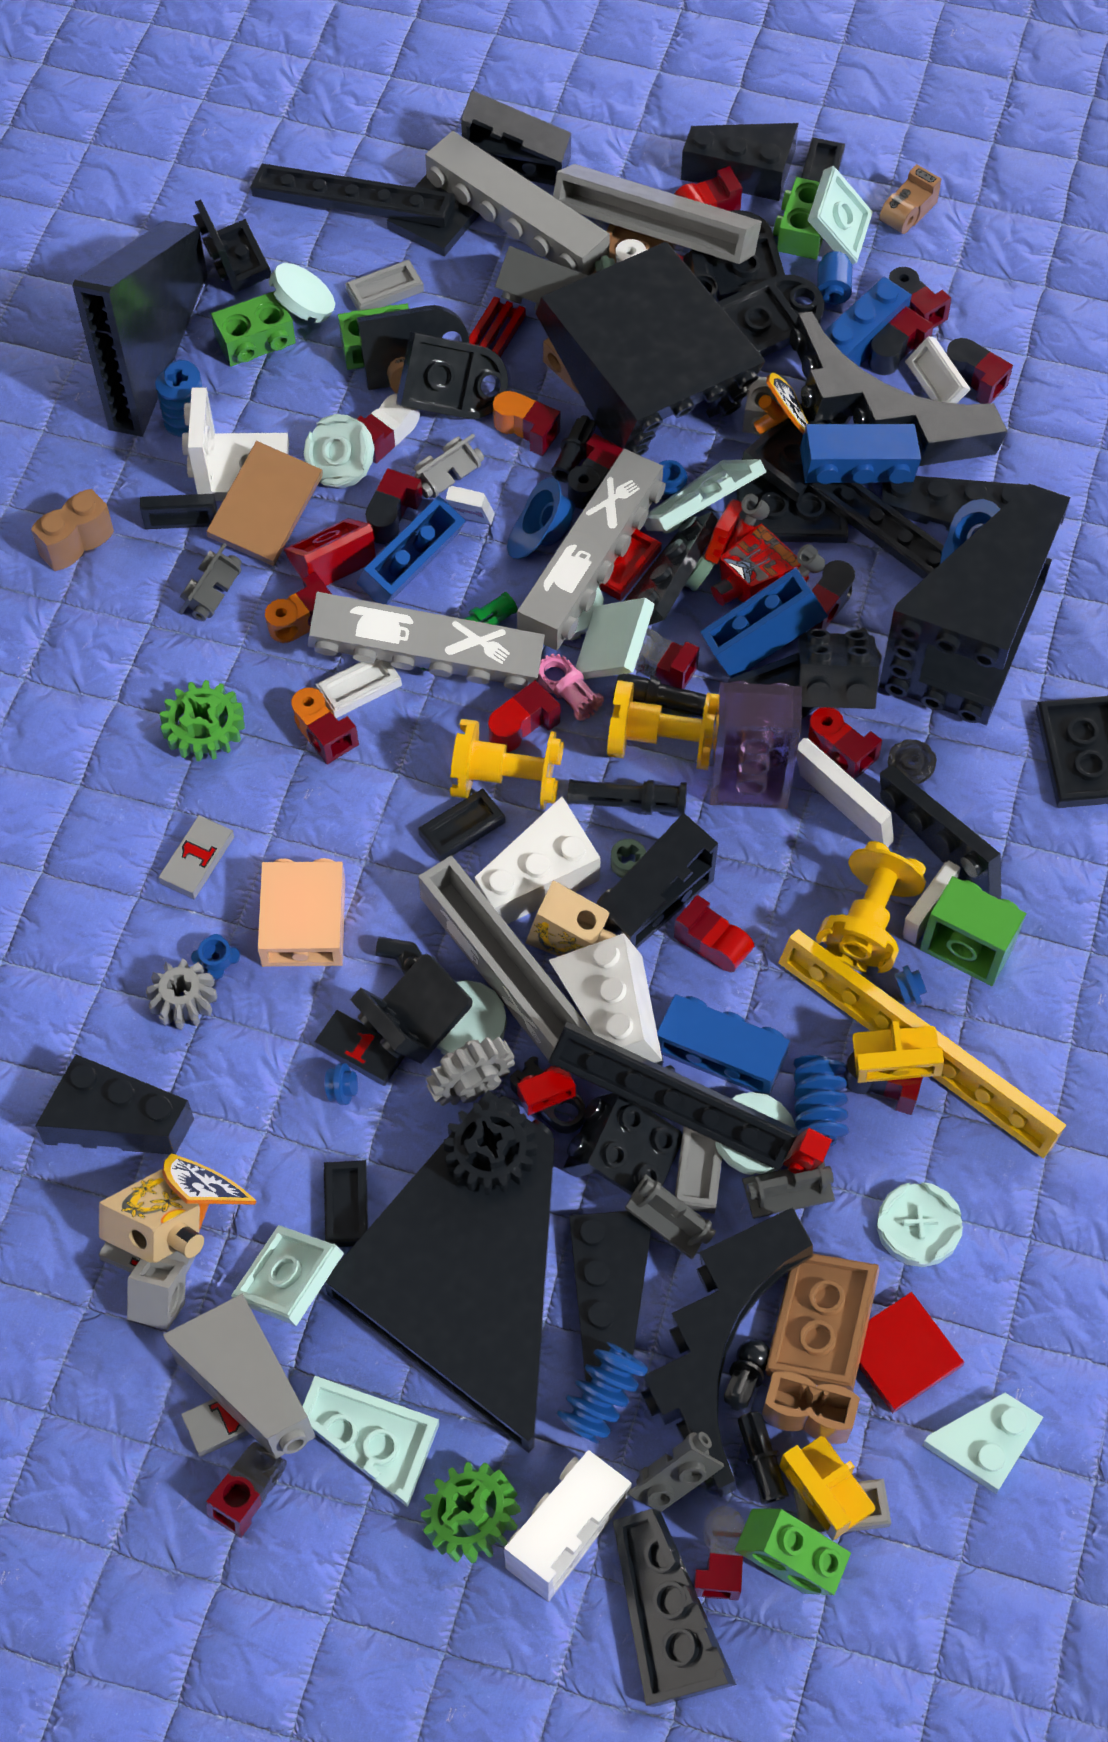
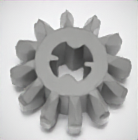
(196, 999)

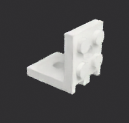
(218, 457)

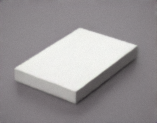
(844, 793)

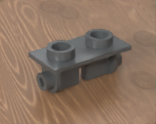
(217, 571)
(782, 1190)
(669, 1217)
(676, 1476)

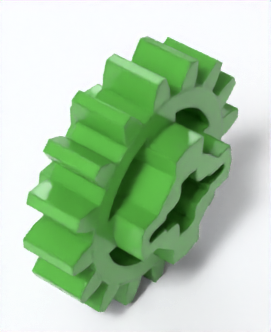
(202, 720)
(470, 1512)

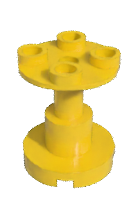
(646, 723)
(491, 762)
(861, 935)

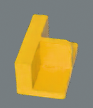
(897, 1053)
(827, 1486)

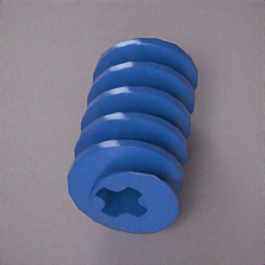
(173, 391)
(818, 1096)
(603, 1393)

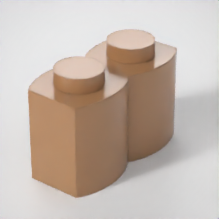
(70, 531)
(820, 1410)

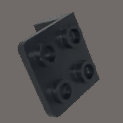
(236, 250)
(838, 669)
(416, 1010)
(623, 1143)

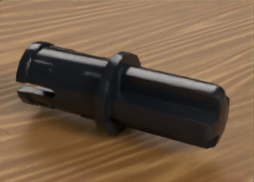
(573, 448)
(762, 1458)

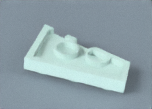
(702, 492)
(372, 1434)

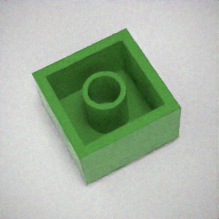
(972, 930)

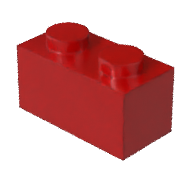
(545, 1089)
(807, 1151)

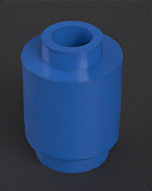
(835, 278)

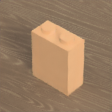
(301, 913)

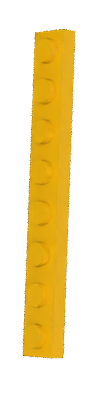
(961, 1071)

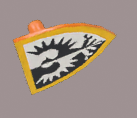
(776, 414)
(202, 1185)

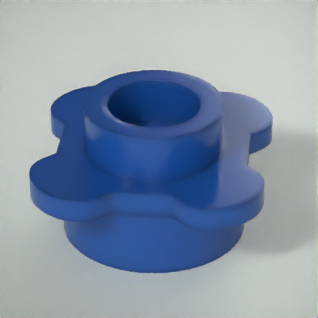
(215, 945)

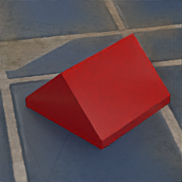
(334, 551)

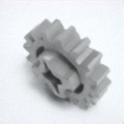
(470, 1071)

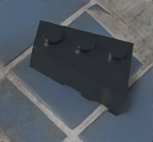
(661, 881)

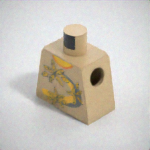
(567, 922)
(150, 1221)

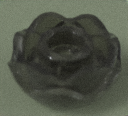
(916, 752)

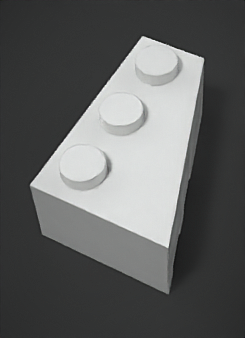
(545, 852)
(612, 993)
(565, 1524)

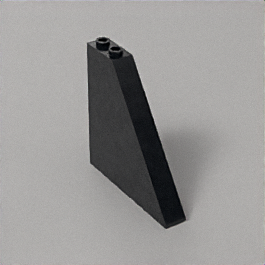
(136, 316)
(462, 1281)

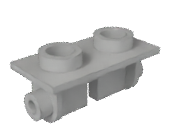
(457, 456)

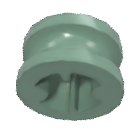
(625, 848)

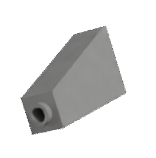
(240, 1371)

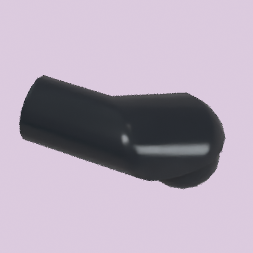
(404, 952)

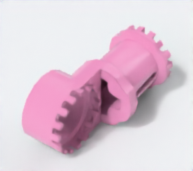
(570, 687)

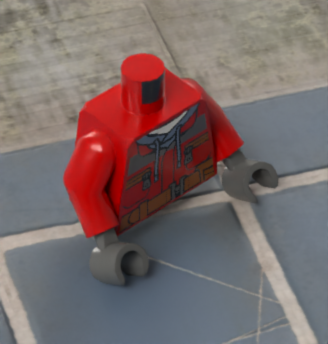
(758, 557)

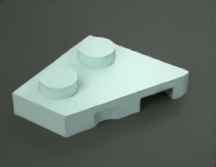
(986, 1440)

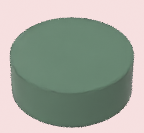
(699, 573)

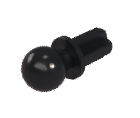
(746, 1373)

